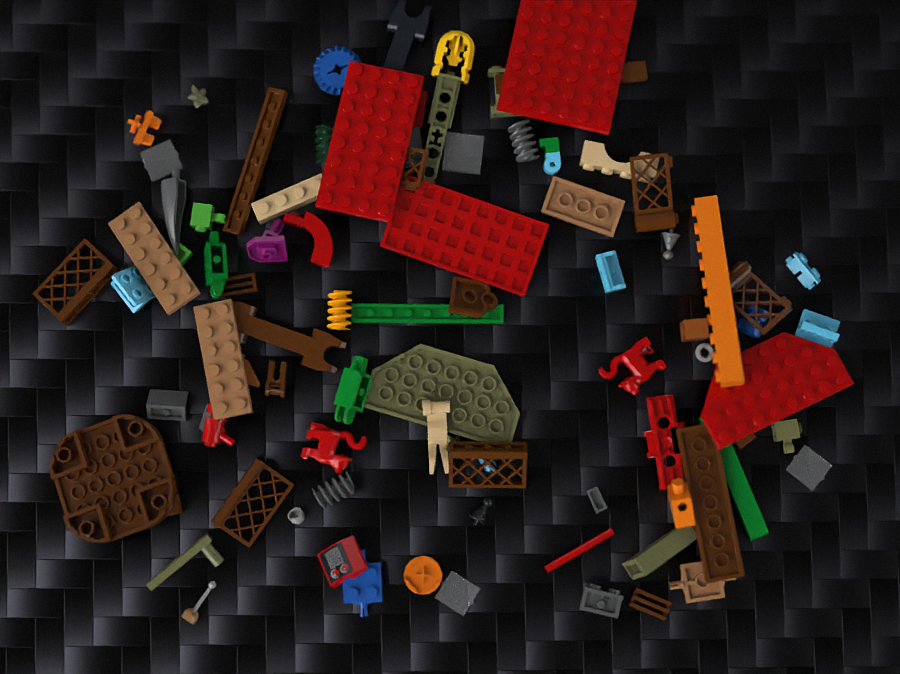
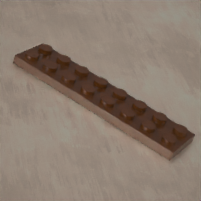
(710, 504)

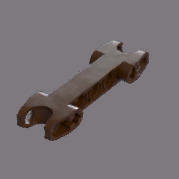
(311, 348)

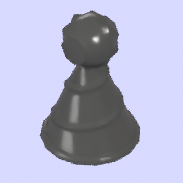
(670, 240)

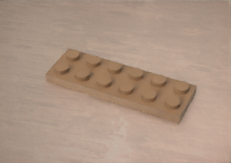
(154, 258)
(223, 359)

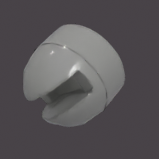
(296, 515)

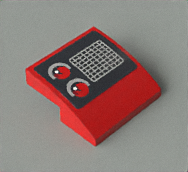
(342, 561)

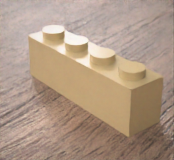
(287, 199)

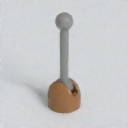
(191, 614)

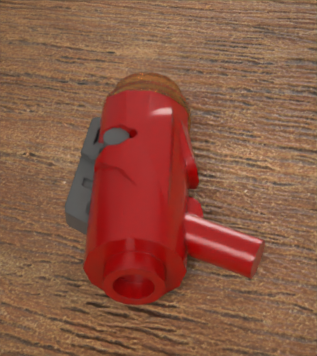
(213, 429)

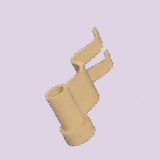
(437, 431)

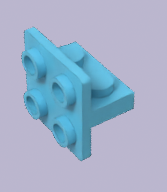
(132, 288)
(817, 328)

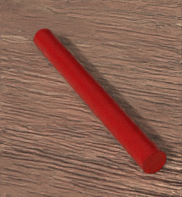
(579, 550)

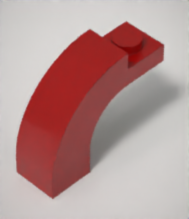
(324, 247)

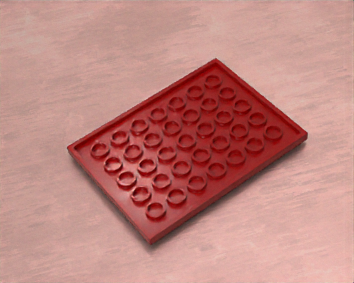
(567, 61)

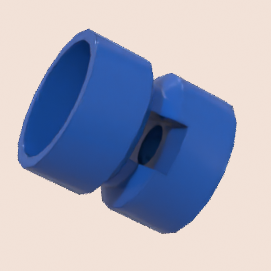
(746, 328)

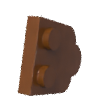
(471, 298)

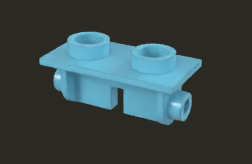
(808, 275)

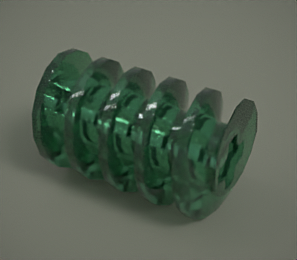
(324, 137)

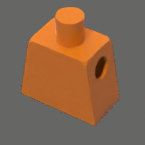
(680, 496)

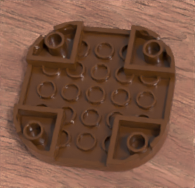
(113, 478)

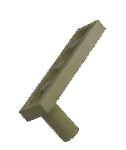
(202, 544)

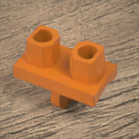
(148, 120)

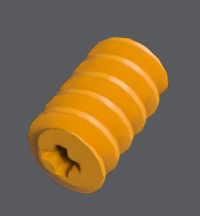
(339, 310)

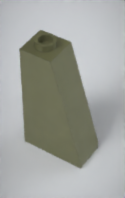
(659, 551)

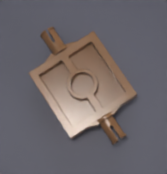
(694, 585)

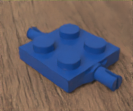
(365, 587)

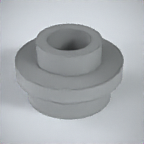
(709, 348)

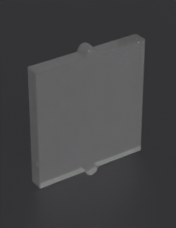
(161, 160)
(808, 467)
(457, 593)

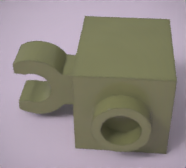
(785, 432)

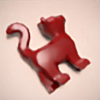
(636, 363)
(328, 444)

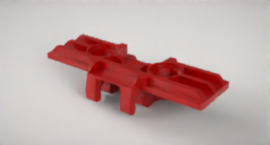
(660, 439)

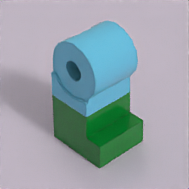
(552, 154)

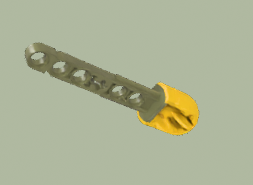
(447, 84)

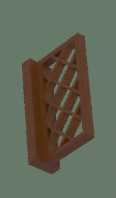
(84, 294)
(487, 452)
(239, 492)

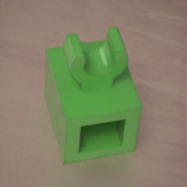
(204, 216)

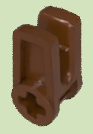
(271, 383)

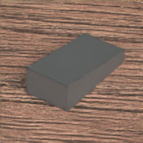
(596, 500)

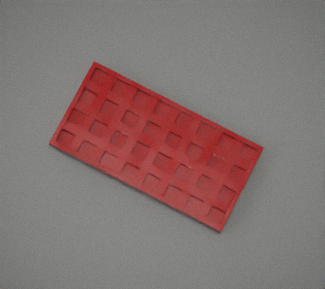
(370, 142)
(465, 236)

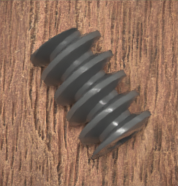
(522, 141)
(335, 490)

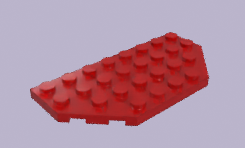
(778, 381)

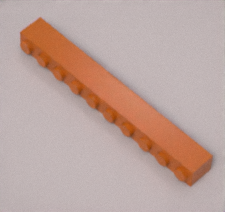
(718, 290)

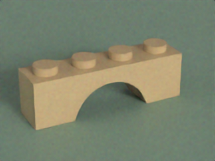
(595, 157)

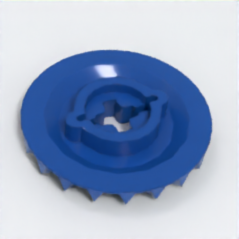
(325, 65)

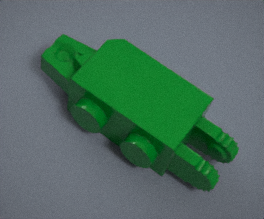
(215, 265)
(352, 390)

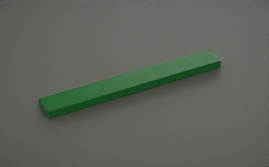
(419, 314)

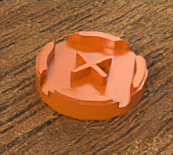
(423, 575)

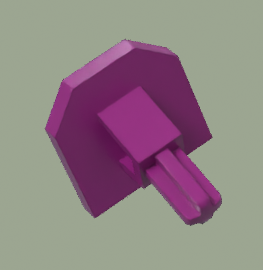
(270, 246)

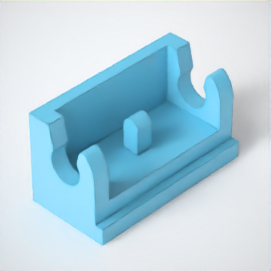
(610, 271)

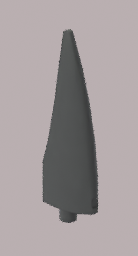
(173, 206)

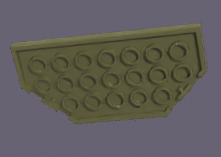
(476, 393)

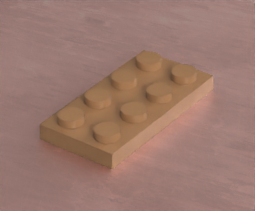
(583, 206)

